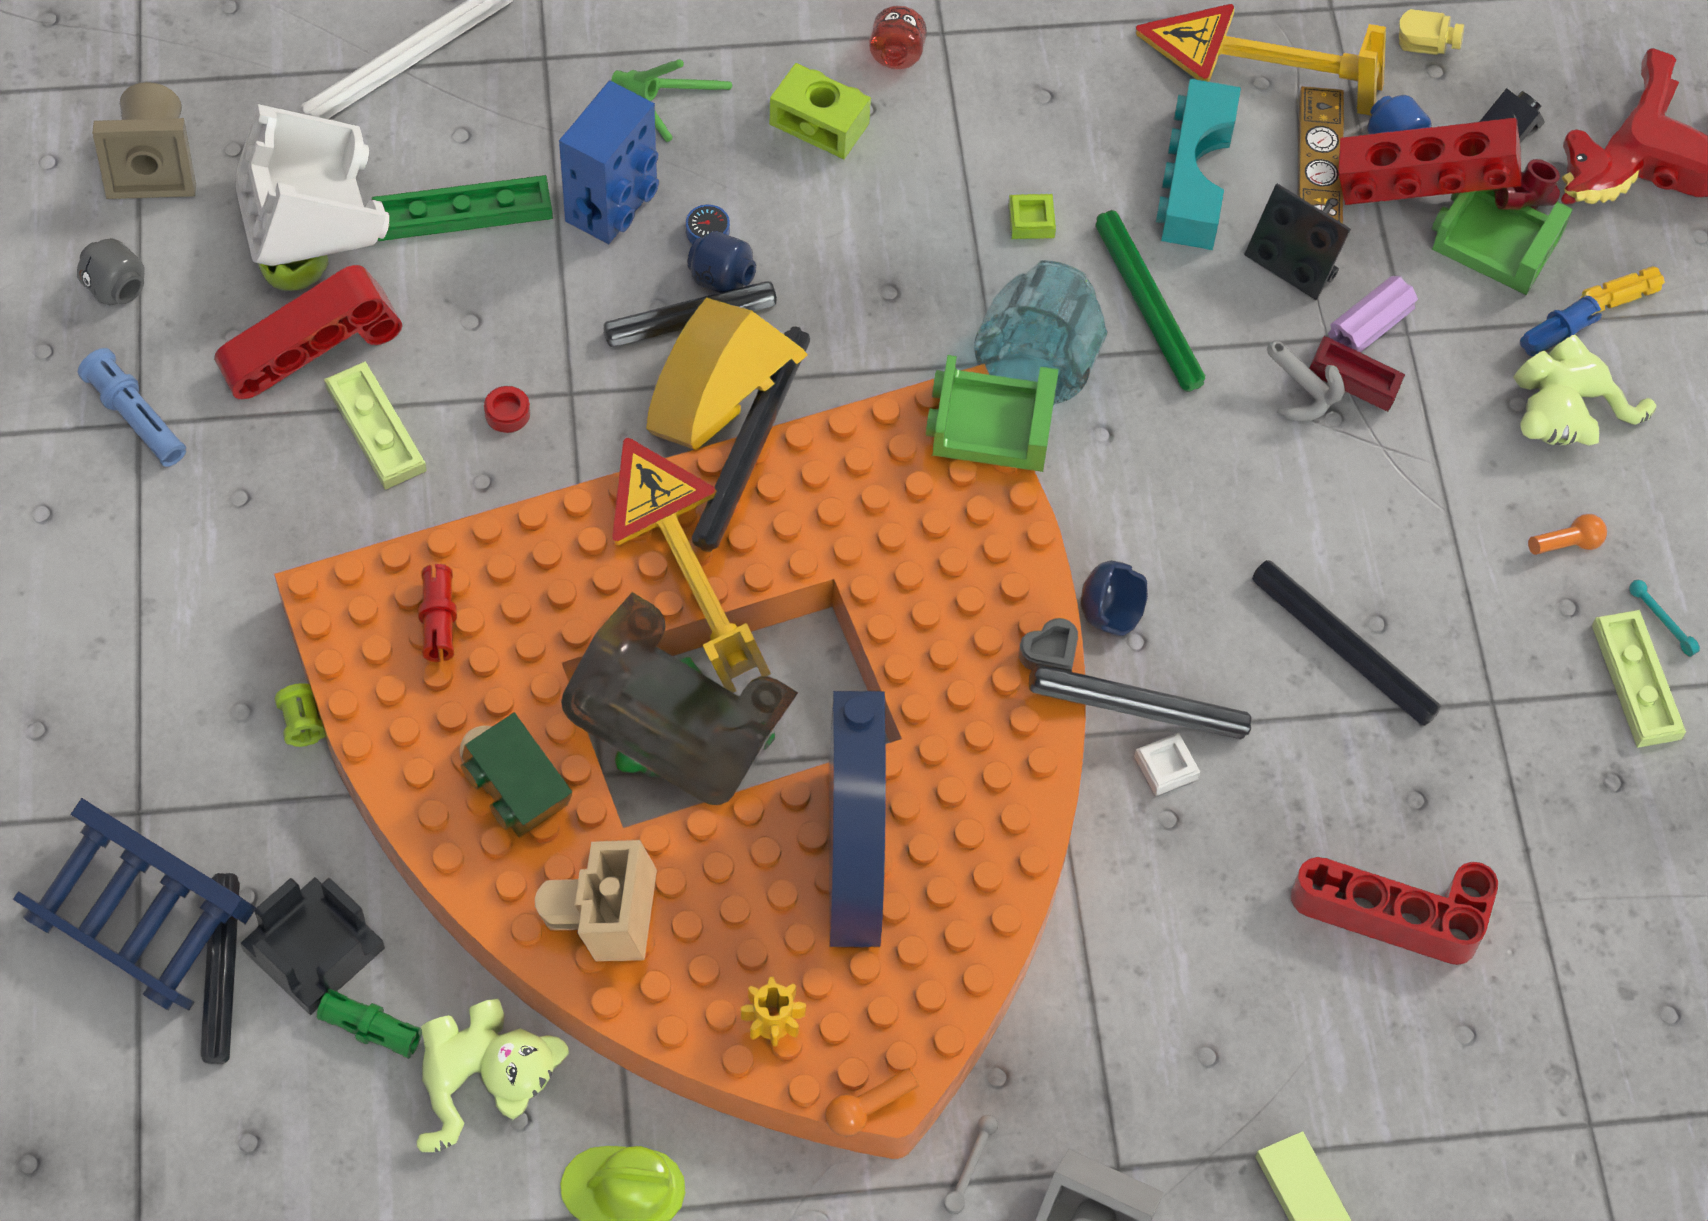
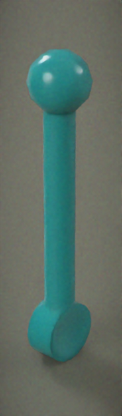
(1689, 644)

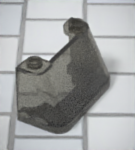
(668, 711)

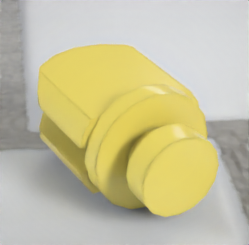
(1428, 32)

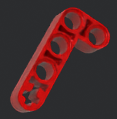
(307, 329)
(1395, 898)

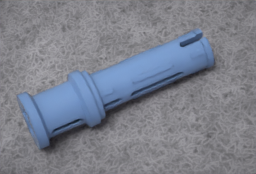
(120, 393)

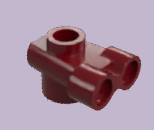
(1536, 188)

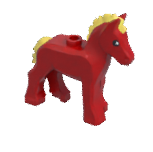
(1643, 148)

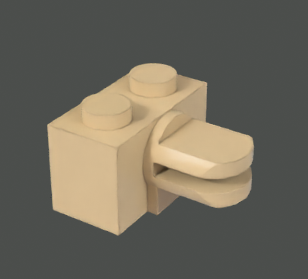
(607, 902)

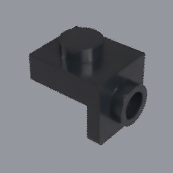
(1521, 107)

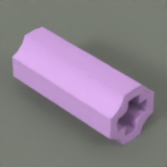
(1374, 314)

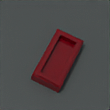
(1360, 373)

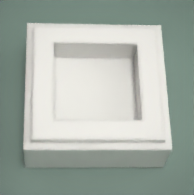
(1167, 764)

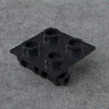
(1297, 242)

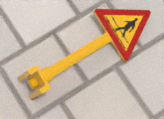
(1200, 37)
(654, 495)

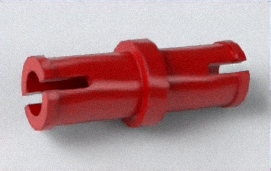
(437, 613)

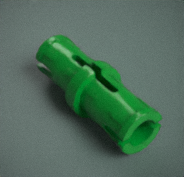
(369, 1023)

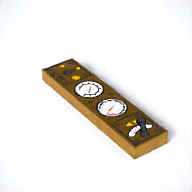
(1319, 147)

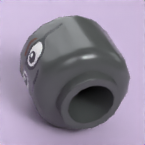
(111, 272)

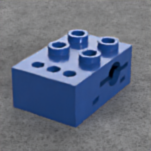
(609, 162)

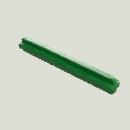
(1150, 301)

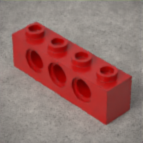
(1430, 161)

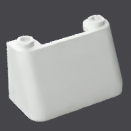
(303, 189)

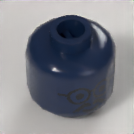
(721, 262)

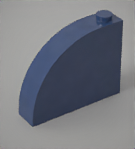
(857, 818)

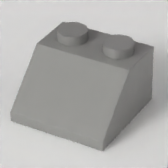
(1096, 1192)

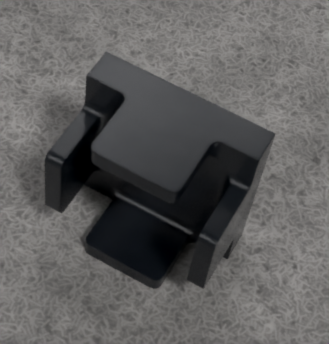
(311, 940)

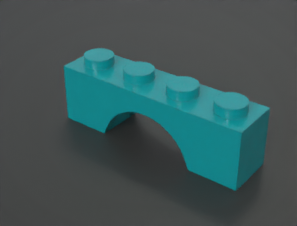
(1194, 201)

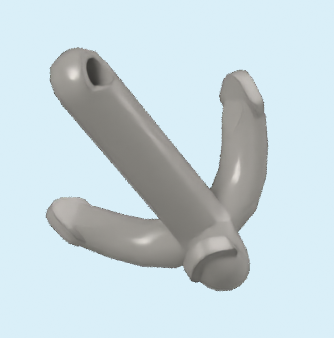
(1323, 393)

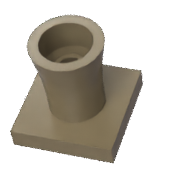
(148, 148)

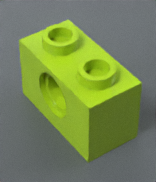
(820, 110)

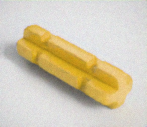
(1626, 288)

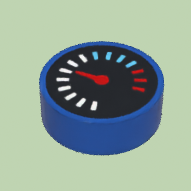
(705, 220)

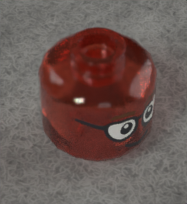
(900, 34)

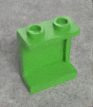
(1498, 242)
(992, 417)

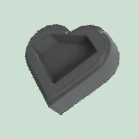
(1050, 647)

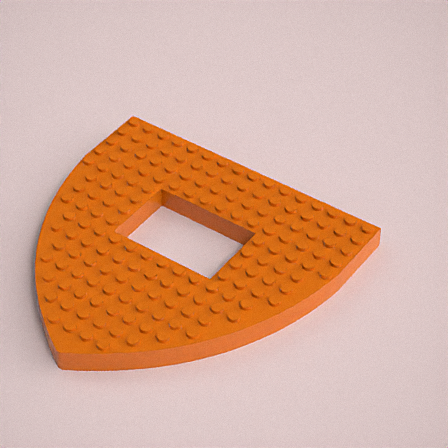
(934, 589)

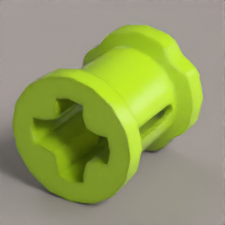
(287, 702)

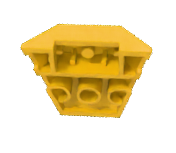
(712, 368)

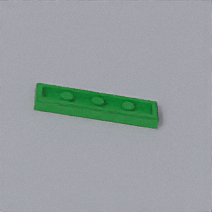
(467, 207)

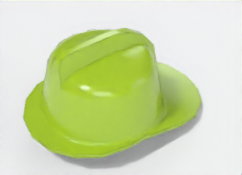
(622, 1185)

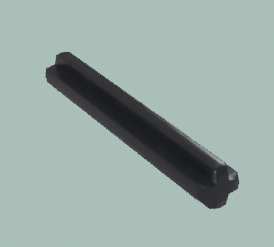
(676, 316)
(219, 984)

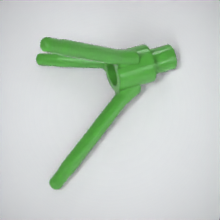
(647, 85)

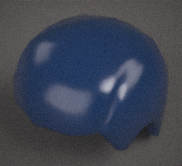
(1114, 597)

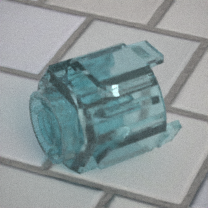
(1048, 312)

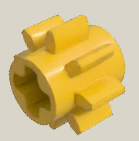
(773, 1026)

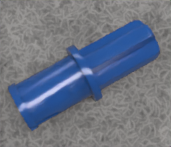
(1561, 325)

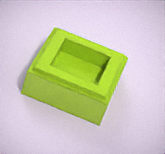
(1032, 216)

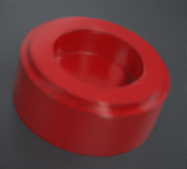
(507, 409)

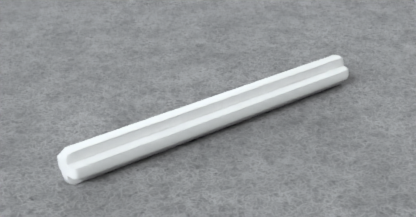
(400, 57)

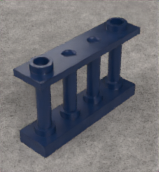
(138, 856)

